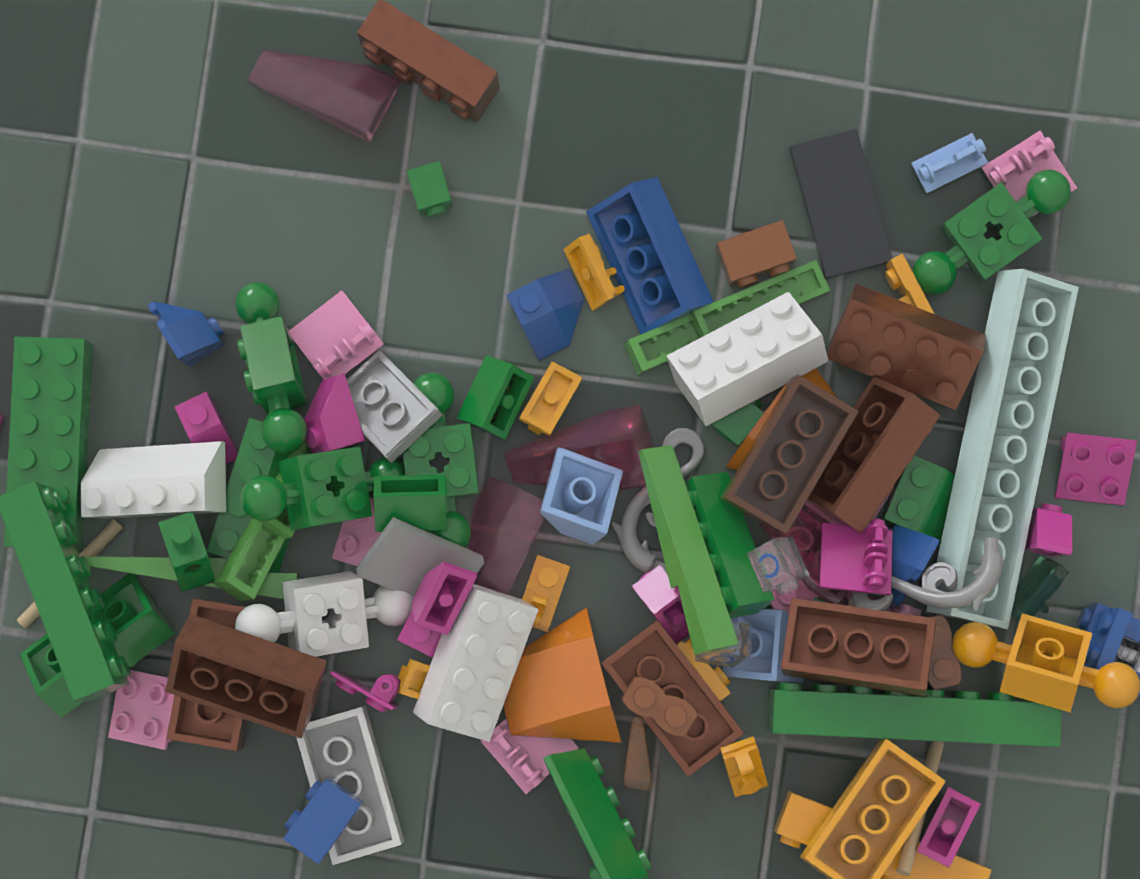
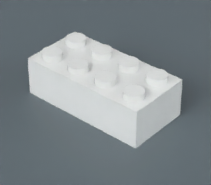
(747, 358)
(476, 663)
(348, 753)

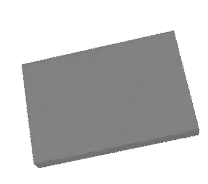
(389, 406)
(407, 553)

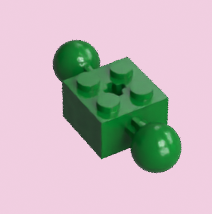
(1045, 193)
(271, 366)
(454, 444)
(318, 488)

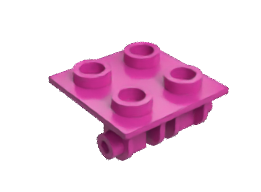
(1095, 468)
(856, 559)
(381, 694)

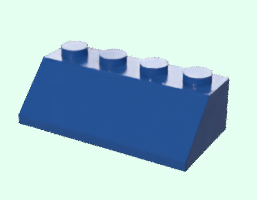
(649, 254)

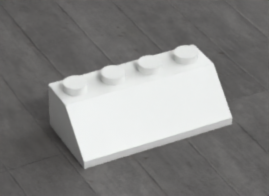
(155, 481)

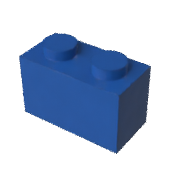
(322, 819)

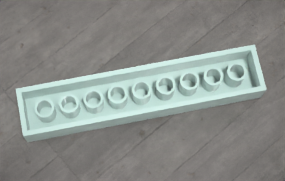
(1006, 435)

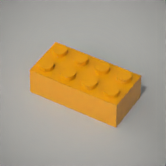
(873, 815)

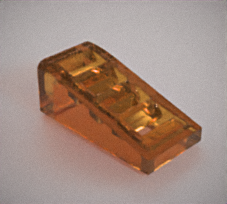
(637, 765)

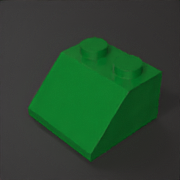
(920, 498)

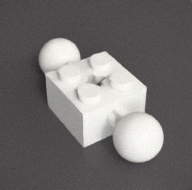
(308, 601)

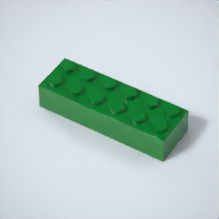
(51, 420)
(63, 591)

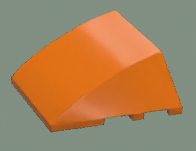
(562, 687)

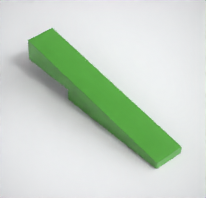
(651, 348)
(256, 551)
(686, 552)
(162, 568)

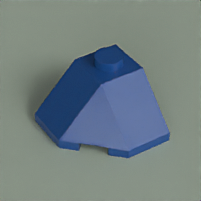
(548, 312)
(188, 332)
(909, 557)

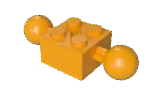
(1046, 663)

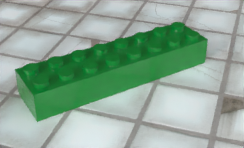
(911, 717)

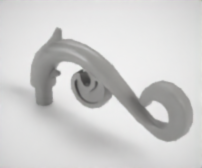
(627, 531)
(941, 572)

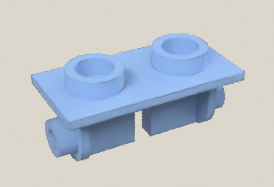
(950, 162)

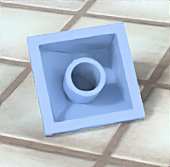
(580, 496)
(768, 640)

